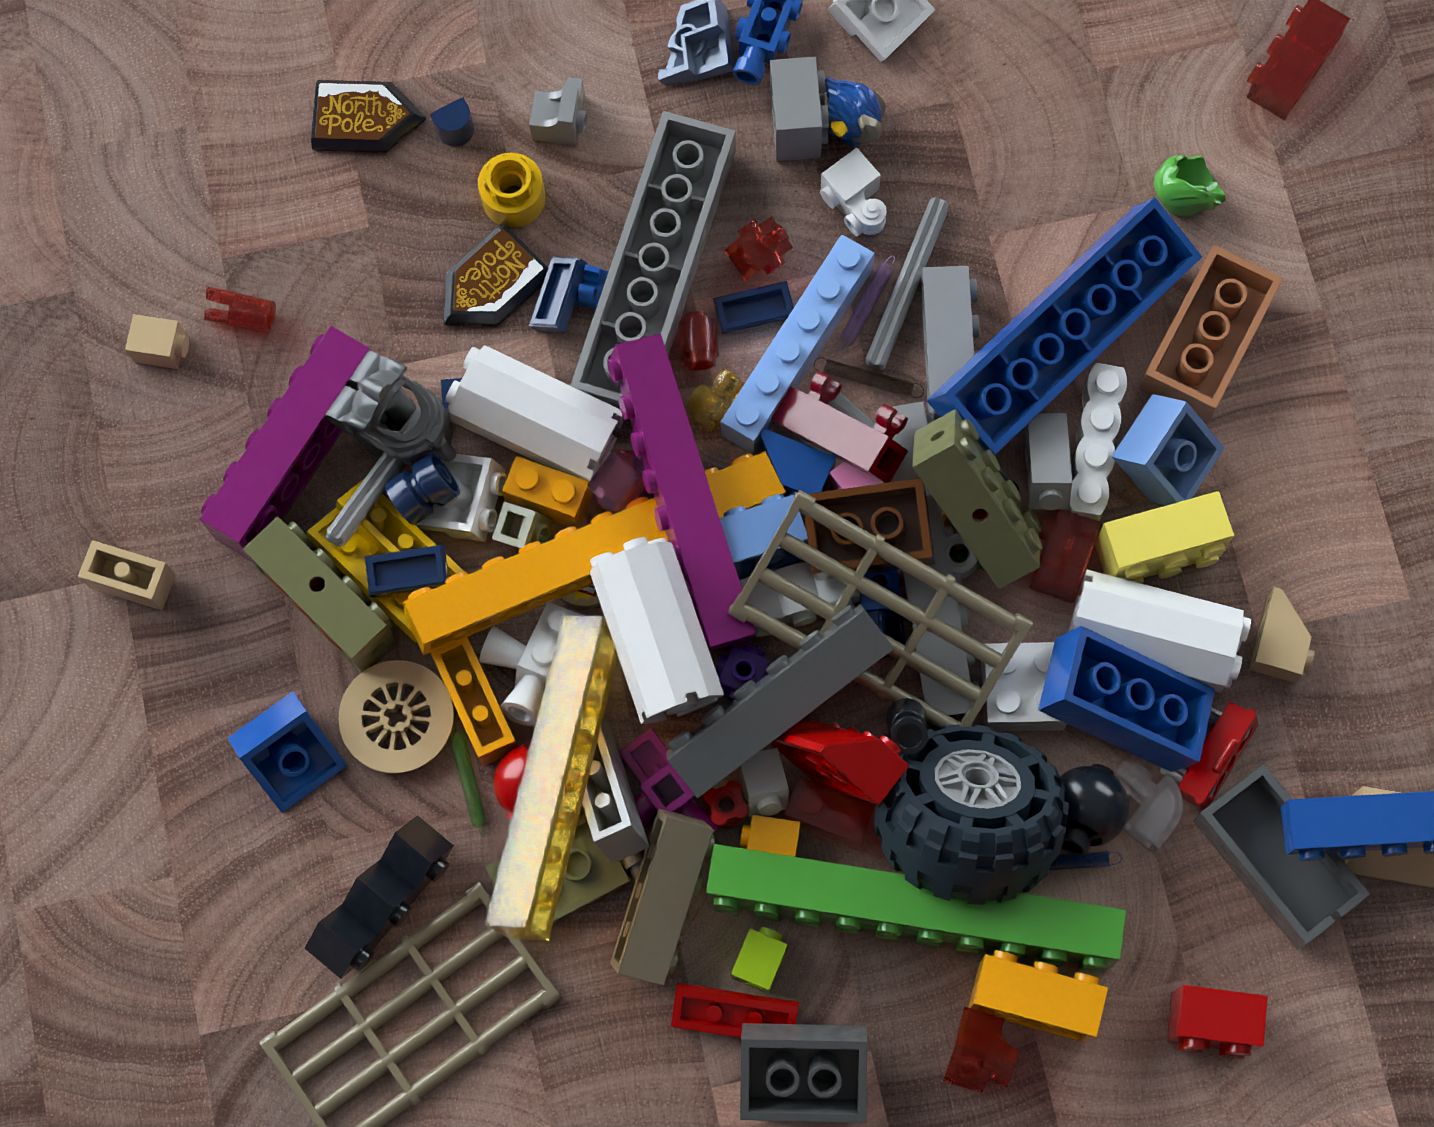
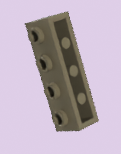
(662, 897)

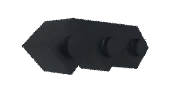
(380, 898)

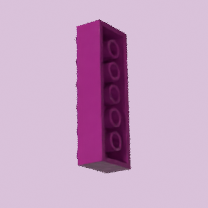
(287, 446)

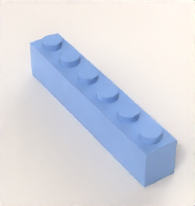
(797, 342)

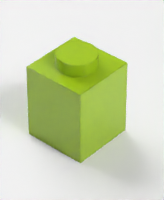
(760, 959)

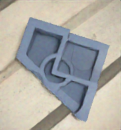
(700, 43)

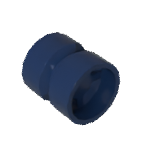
(418, 491)

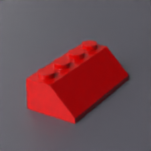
(843, 758)

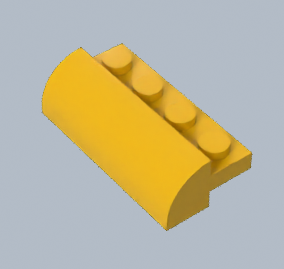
(378, 533)

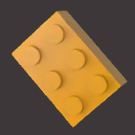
(1039, 996)

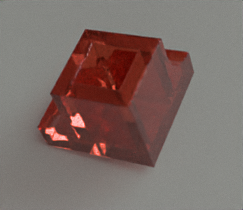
(980, 1052)

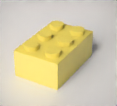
(1165, 539)

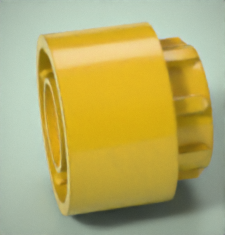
(518, 207)

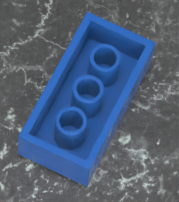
(1126, 699)

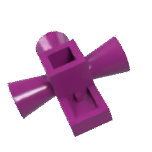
(660, 781)

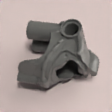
(377, 395)

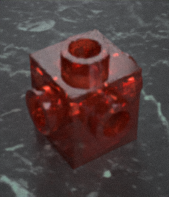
(759, 248)

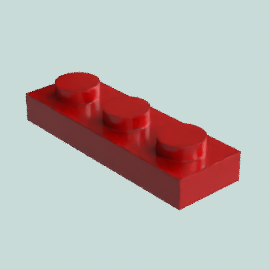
(725, 1011)

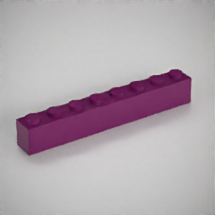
(679, 486)

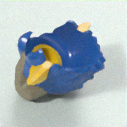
(854, 111)

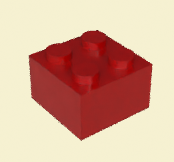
(1217, 1019)

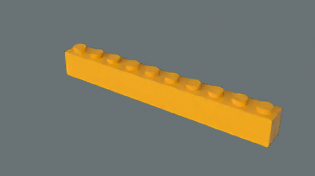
(563, 564)

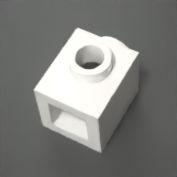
(764, 783)

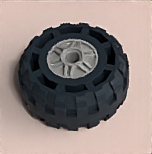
(974, 816)

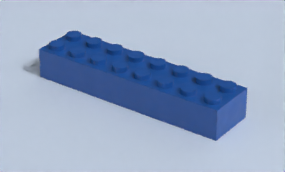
(1068, 325)

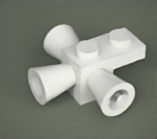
(530, 661)

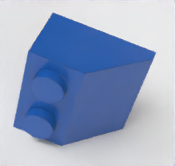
(286, 752)

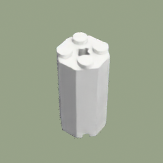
(533, 413)
(1165, 626)
(655, 630)

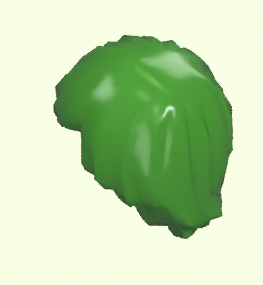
(1187, 186)

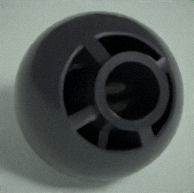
(1095, 809)

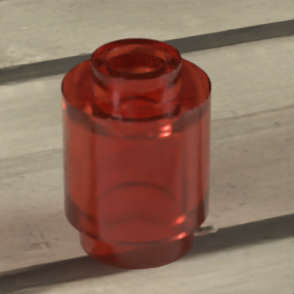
(698, 340)

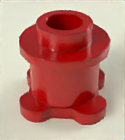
(729, 793)

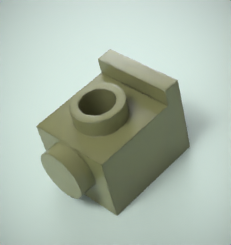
(531, 528)

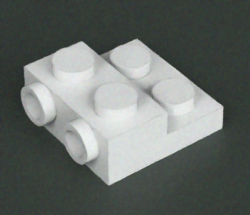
(881, 23)
(472, 512)

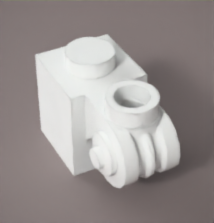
(847, 188)

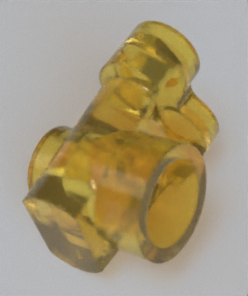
(712, 404)

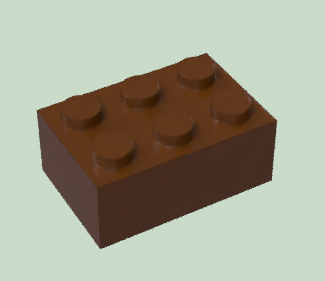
(888, 509)

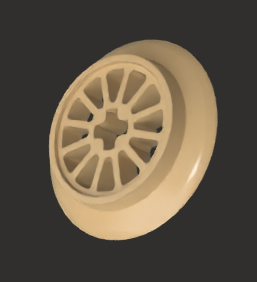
(380, 678)

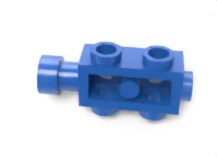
(767, 26)

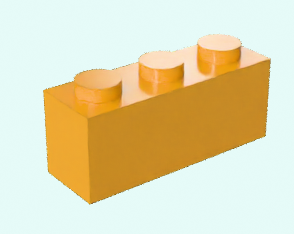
(474, 700)

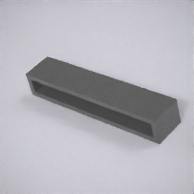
(778, 700)

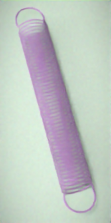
(877, 291)

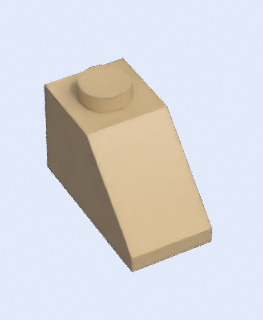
(1281, 641)

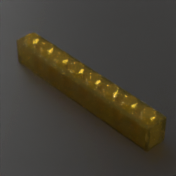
(554, 780)

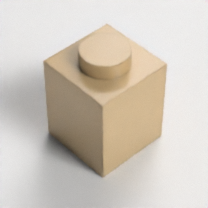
(156, 341)

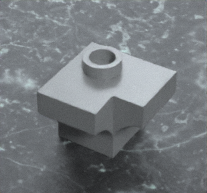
(559, 114)

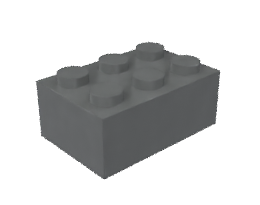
(803, 1073)

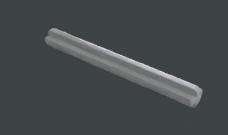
(907, 284)
(367, 493)

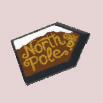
(360, 116)
(492, 280)

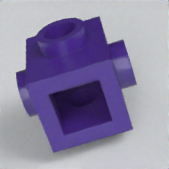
(748, 658)

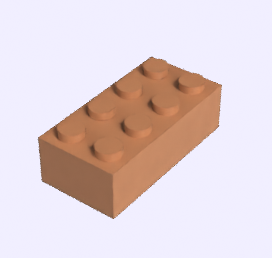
(1211, 331)

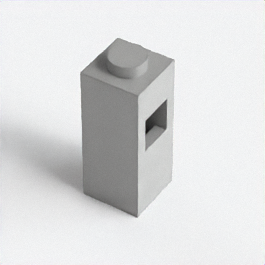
(1048, 462)

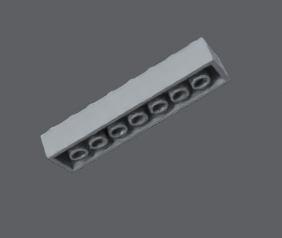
(658, 245)

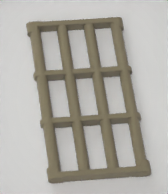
(857, 581)
(431, 979)

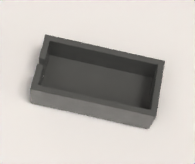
(1250, 837)

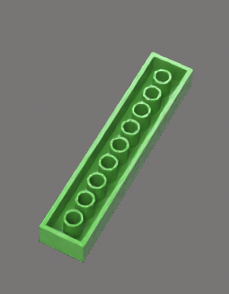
(893, 907)

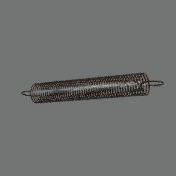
(868, 372)

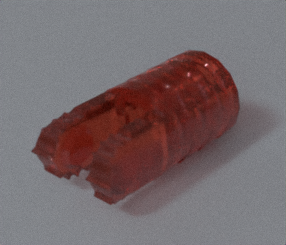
(244, 310)

